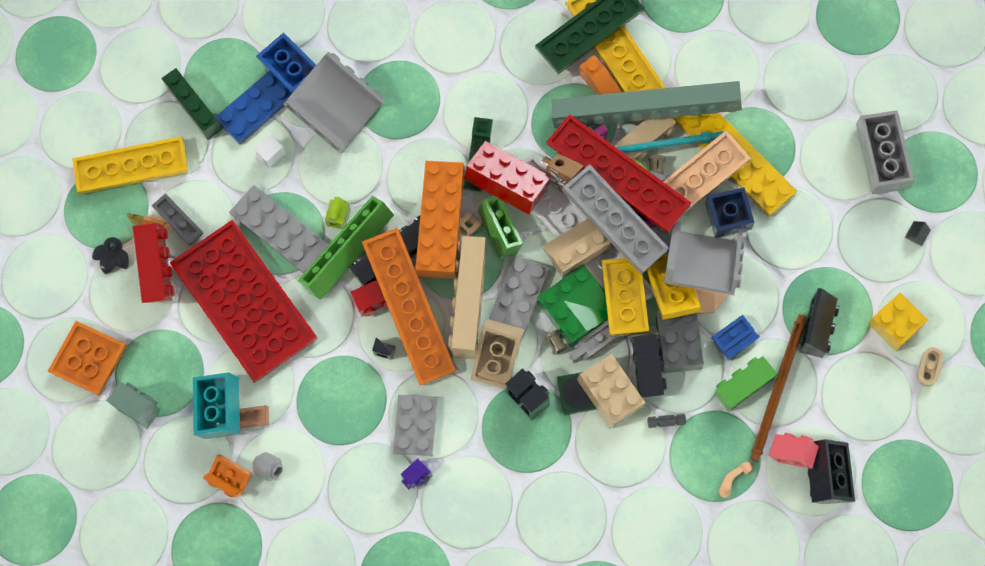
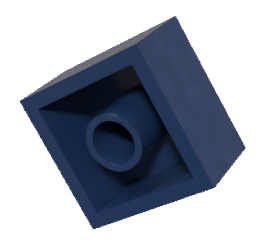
(729, 212)

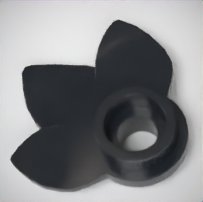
(111, 258)

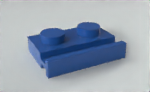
(735, 337)

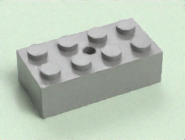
(885, 152)

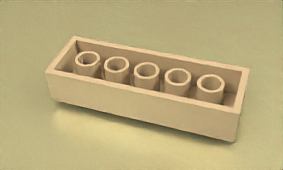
(468, 298)

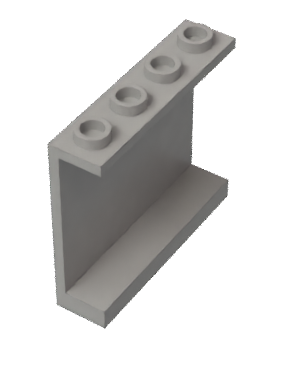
(334, 102)
(704, 261)

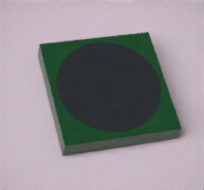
(573, 396)

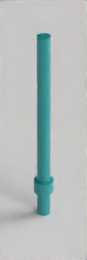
(703, 137)

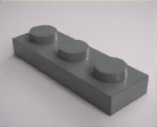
(177, 219)

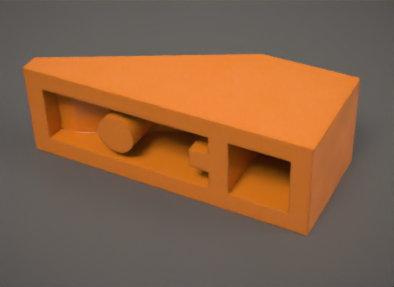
(598, 77)

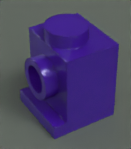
(415, 474)

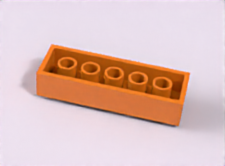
(440, 219)

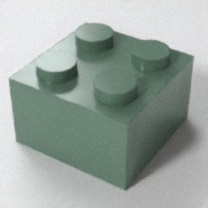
(133, 404)

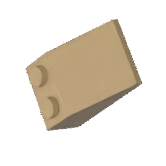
(496, 353)

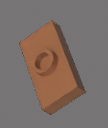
(254, 417)

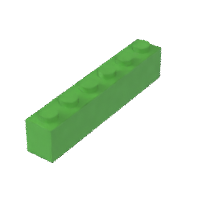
(345, 247)

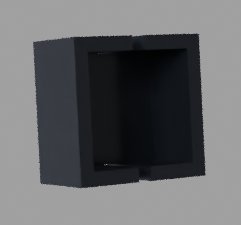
(525, 390)

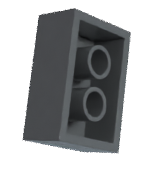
(680, 343)

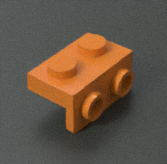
(228, 476)

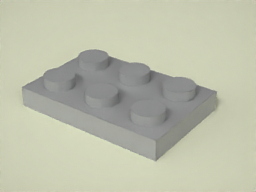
(415, 425)

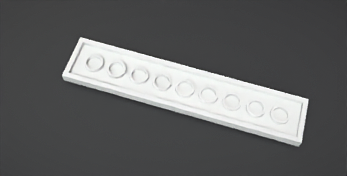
(561, 214)

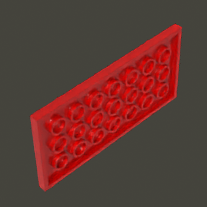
(243, 301)

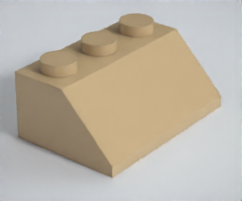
(576, 247)

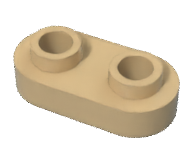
(929, 367)

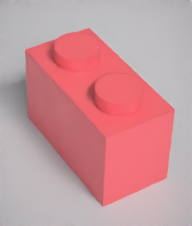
(794, 450)

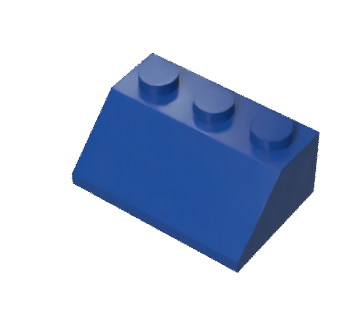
(286, 61)

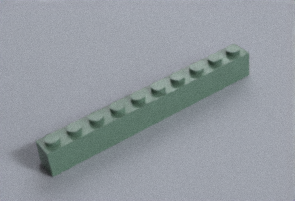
(649, 104)

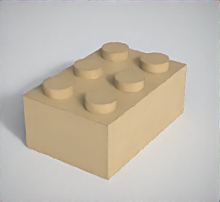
(610, 391)

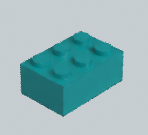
(216, 405)

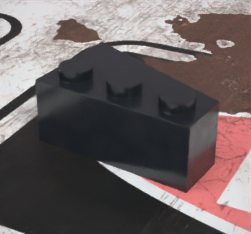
(648, 365)

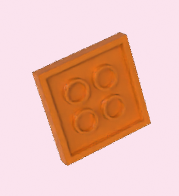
(87, 358)

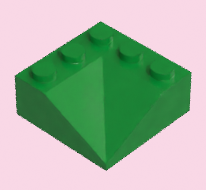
(575, 305)

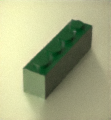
(191, 103)

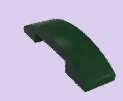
(480, 133)

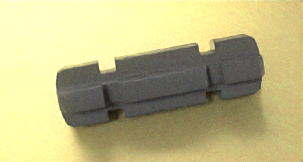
(666, 420)

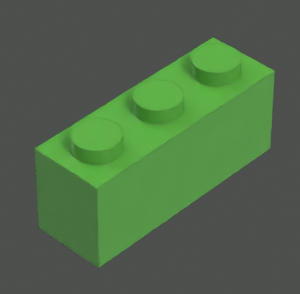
(500, 227)
(745, 383)

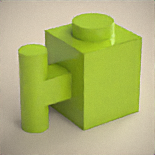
(337, 213)

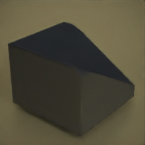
(383, 350)

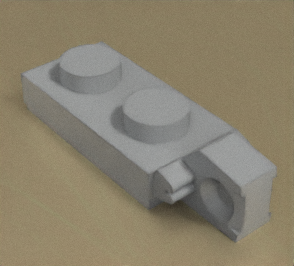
(592, 343)

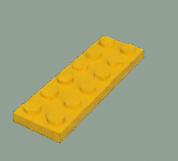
(130, 165)

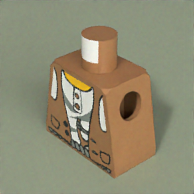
(561, 170)

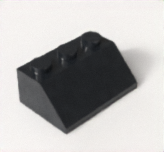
(819, 324)
(831, 474)

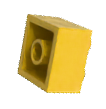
(898, 321)

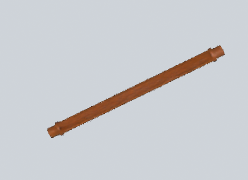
(778, 388)

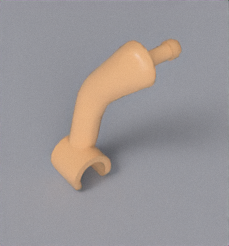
(725, 488)

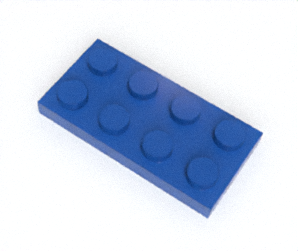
(254, 107)

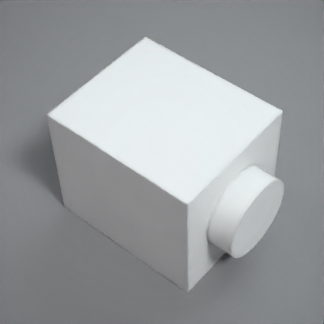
(269, 151)

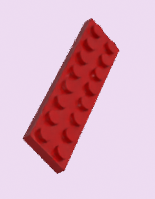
(625, 176)

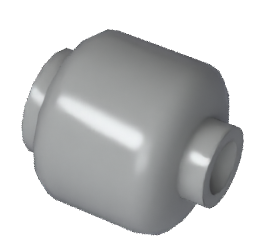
(267, 466)

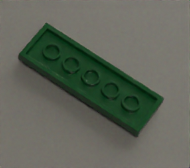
(586, 31)

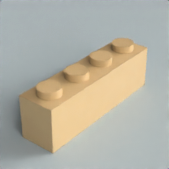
(647, 131)

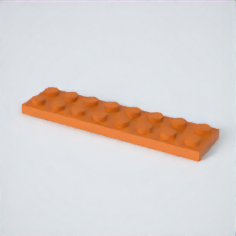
(408, 306)

